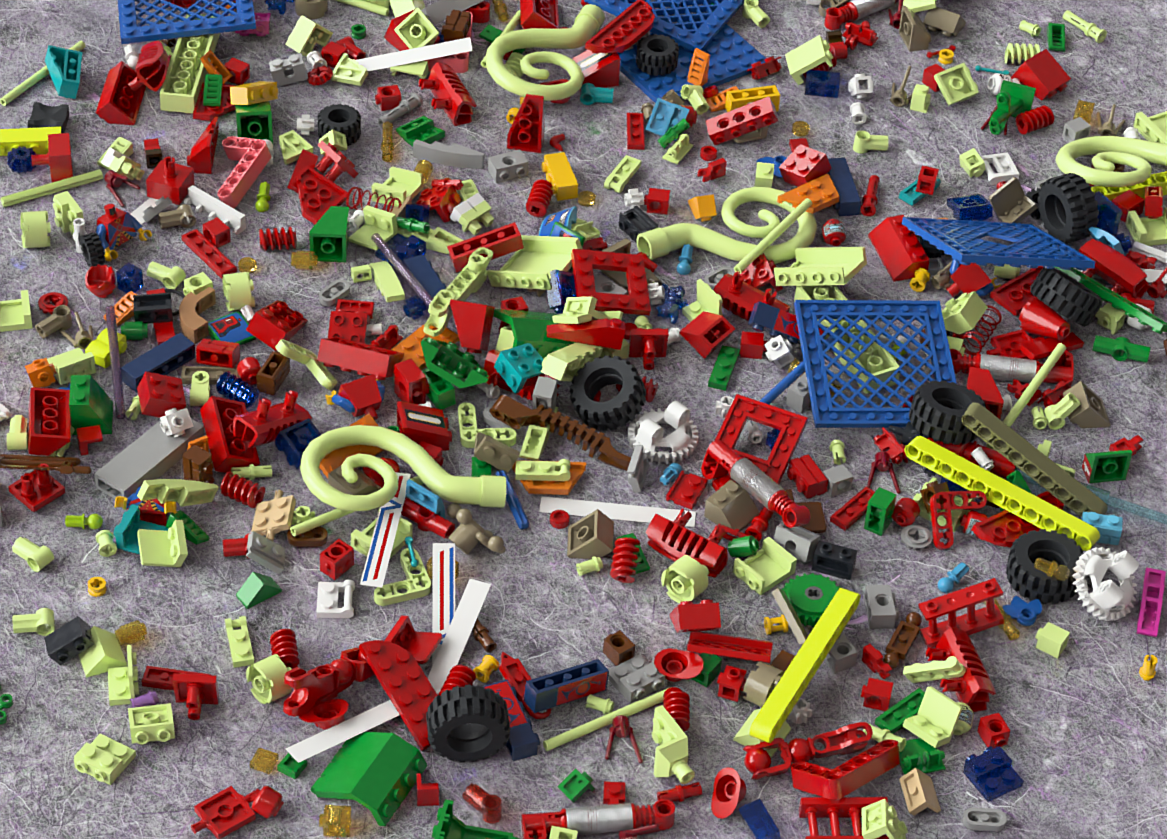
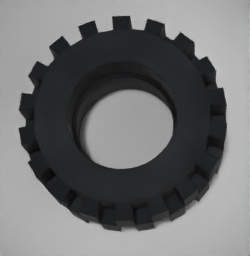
(657, 54)
(341, 119)

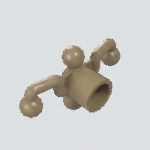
(470, 533)

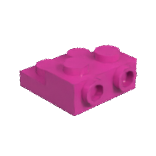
(262, 25)

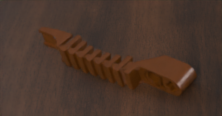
(518, 415)

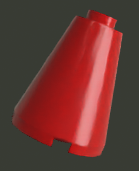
(1043, 321)

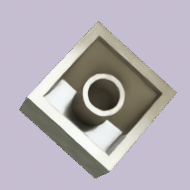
(944, 21)
(913, 31)
(1092, 409)
(362, 486)
(731, 506)
(591, 536)

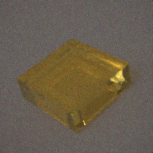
(264, 760)

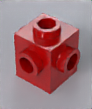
(731, 683)

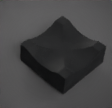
(49, 116)

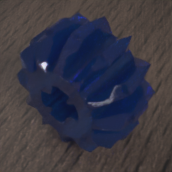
(20, 159)

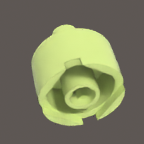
(35, 229)
(238, 289)
(685, 579)
(268, 679)

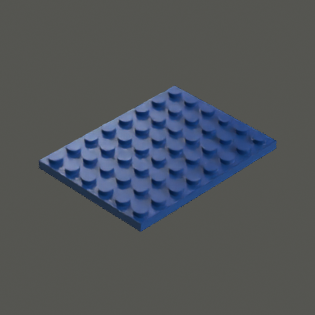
(728, 61)

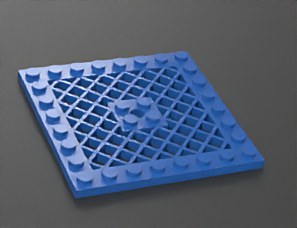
(702, 30)

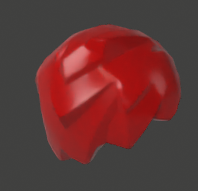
(100, 280)

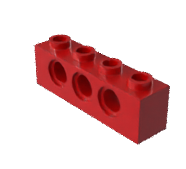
(741, 121)

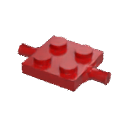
(1010, 344)
(224, 813)

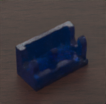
(759, 820)

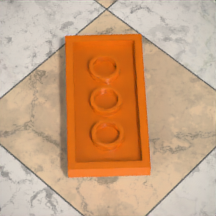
(412, 344)
(338, 456)

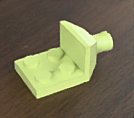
(672, 753)

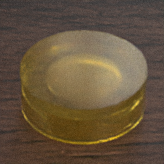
(800, 128)
(586, 198)
(247, 264)

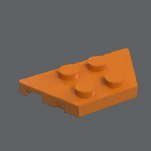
(819, 191)
(555, 487)

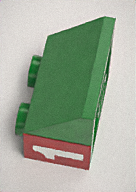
(1106, 466)

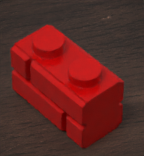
(1153, 202)
(218, 353)
(807, 476)

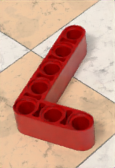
(848, 776)

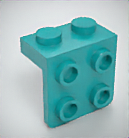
(518, 365)
(127, 530)

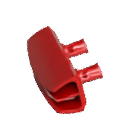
(151, 67)
(449, 93)
(1115, 269)
(740, 297)
(496, 379)
(265, 423)
(675, 541)
(975, 684)

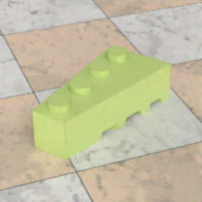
(568, 360)

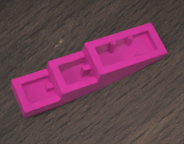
(1151, 602)

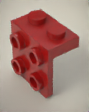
(441, 199)
(760, 273)
(348, 325)
(419, 644)

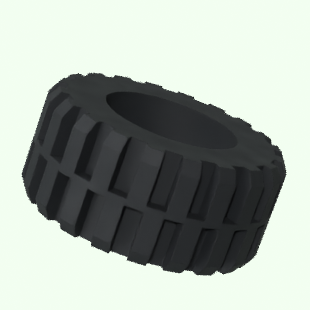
(1068, 207)
(1066, 296)
(601, 374)
(939, 411)
(1034, 582)
(450, 725)

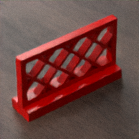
(730, 646)

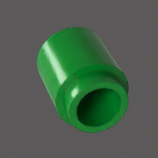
(135, 330)
(743, 547)

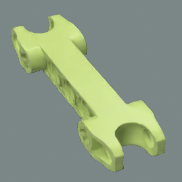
(465, 283)

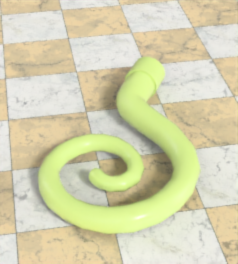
(584, 28)
(1112, 150)
(661, 241)
(481, 491)

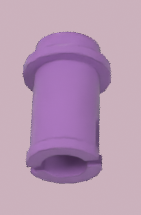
(145, 700)

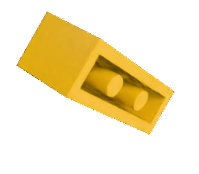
(253, 93)
(739, 98)
(560, 176)

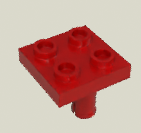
(337, 158)
(648, 344)
(36, 489)
(195, 691)

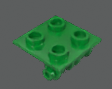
(921, 756)

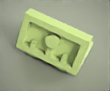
(375, 222)
(706, 301)
(72, 363)
(163, 547)
(122, 679)
(935, 718)
(880, 820)

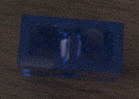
(822, 83)

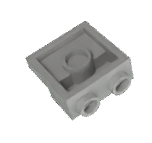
(636, 678)

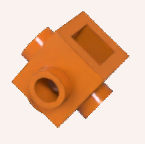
(41, 373)

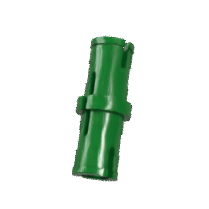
(673, 133)
(413, 225)

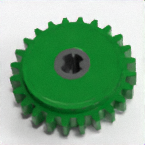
(810, 596)

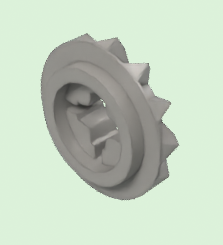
(923, 534)

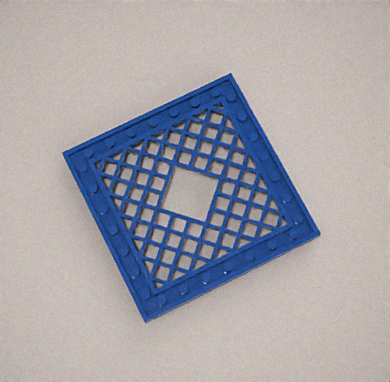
(133, 33)
(1031, 245)
(925, 312)

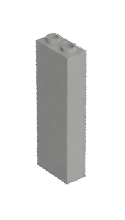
(144, 460)

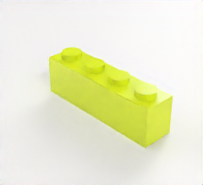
(30, 137)

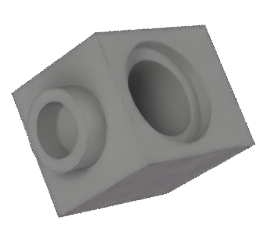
(1076, 129)
(838, 480)

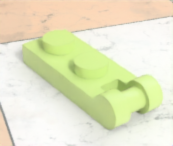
(622, 173)
(543, 470)
(239, 642)
(935, 670)

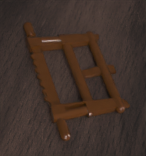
(65, 465)

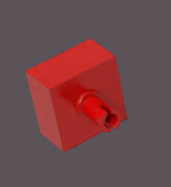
(58, 157)
(170, 181)

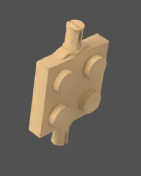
(274, 515)

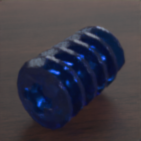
(236, 389)

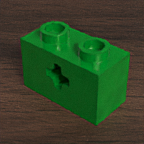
(440, 390)
(880, 511)

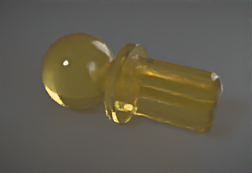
(1060, 572)

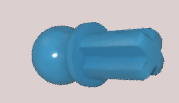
(685, 260)
(671, 473)
(947, 583)

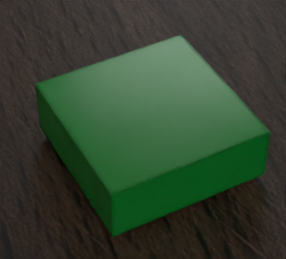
(291, 767)

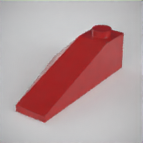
(528, 126)
(204, 149)
(599, 332)

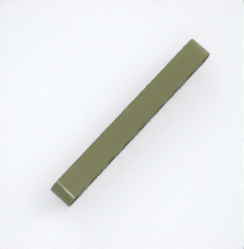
(1031, 461)

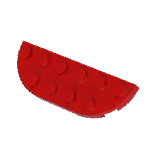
(623, 30)
(1006, 527)
(403, 683)

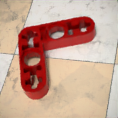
(949, 505)

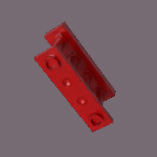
(967, 598)
(839, 808)

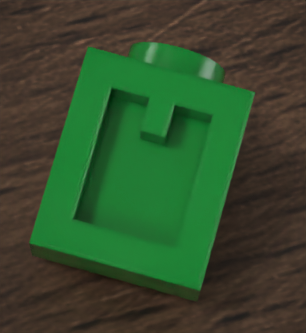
(576, 784)

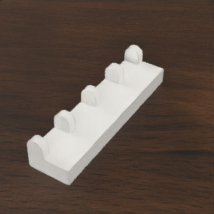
(215, 209)

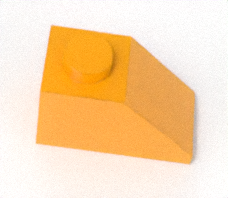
(703, 207)

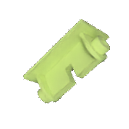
(678, 150)
(587, 230)

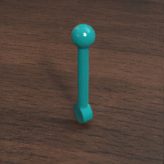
(978, 68)
(409, 540)

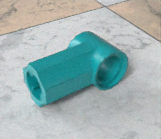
(591, 94)

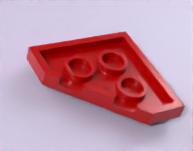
(209, 112)
(317, 194)

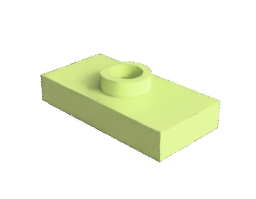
(572, 317)

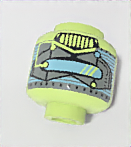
(965, 720)

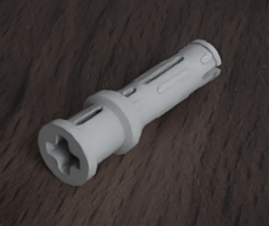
(405, 107)

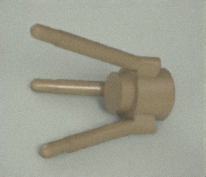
(899, 97)
(1108, 127)
(942, 279)
(82, 337)

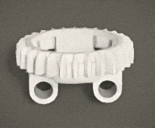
(647, 432)
(1106, 593)

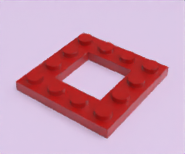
(638, 299)
(789, 423)

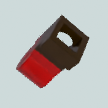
(836, 44)
(152, 151)

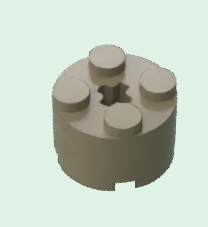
(311, 8)
(761, 683)

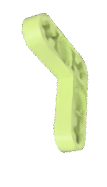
(308, 358)
(470, 432)
(411, 584)

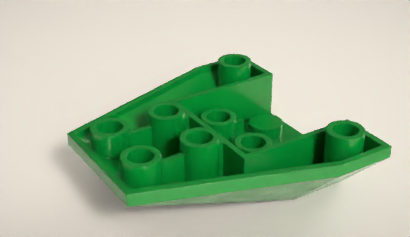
(452, 364)

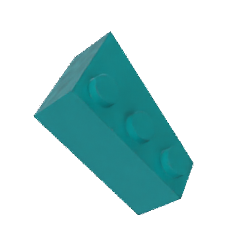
(64, 70)

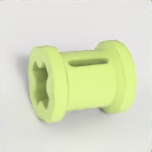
(105, 540)

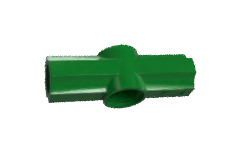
(1121, 349)

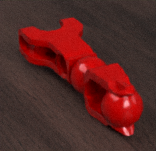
(323, 679)
(835, 742)

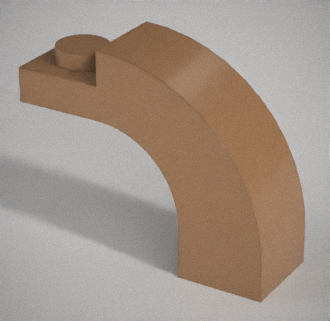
(190, 308)

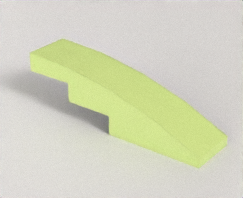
(435, 240)
(387, 281)
(535, 441)
(178, 490)

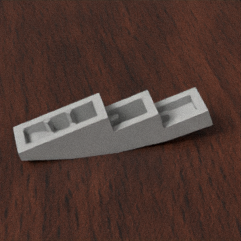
(453, 155)

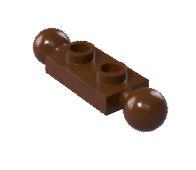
(902, 639)

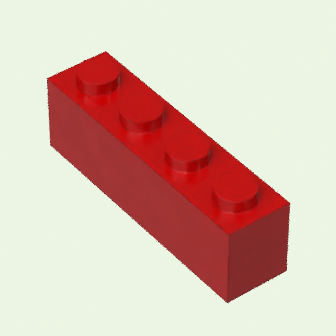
(499, 241)

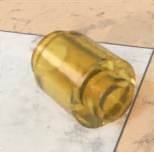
(425, 168)
(304, 259)
(131, 633)

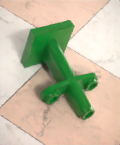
(1010, 102)

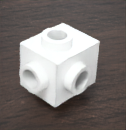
(866, 86)
(779, 351)
(176, 422)

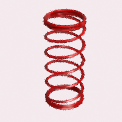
(360, 197)
(990, 324)

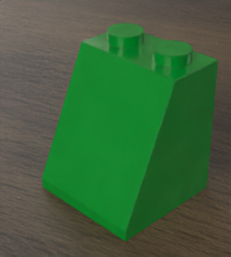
(254, 121)
(331, 235)
(89, 404)

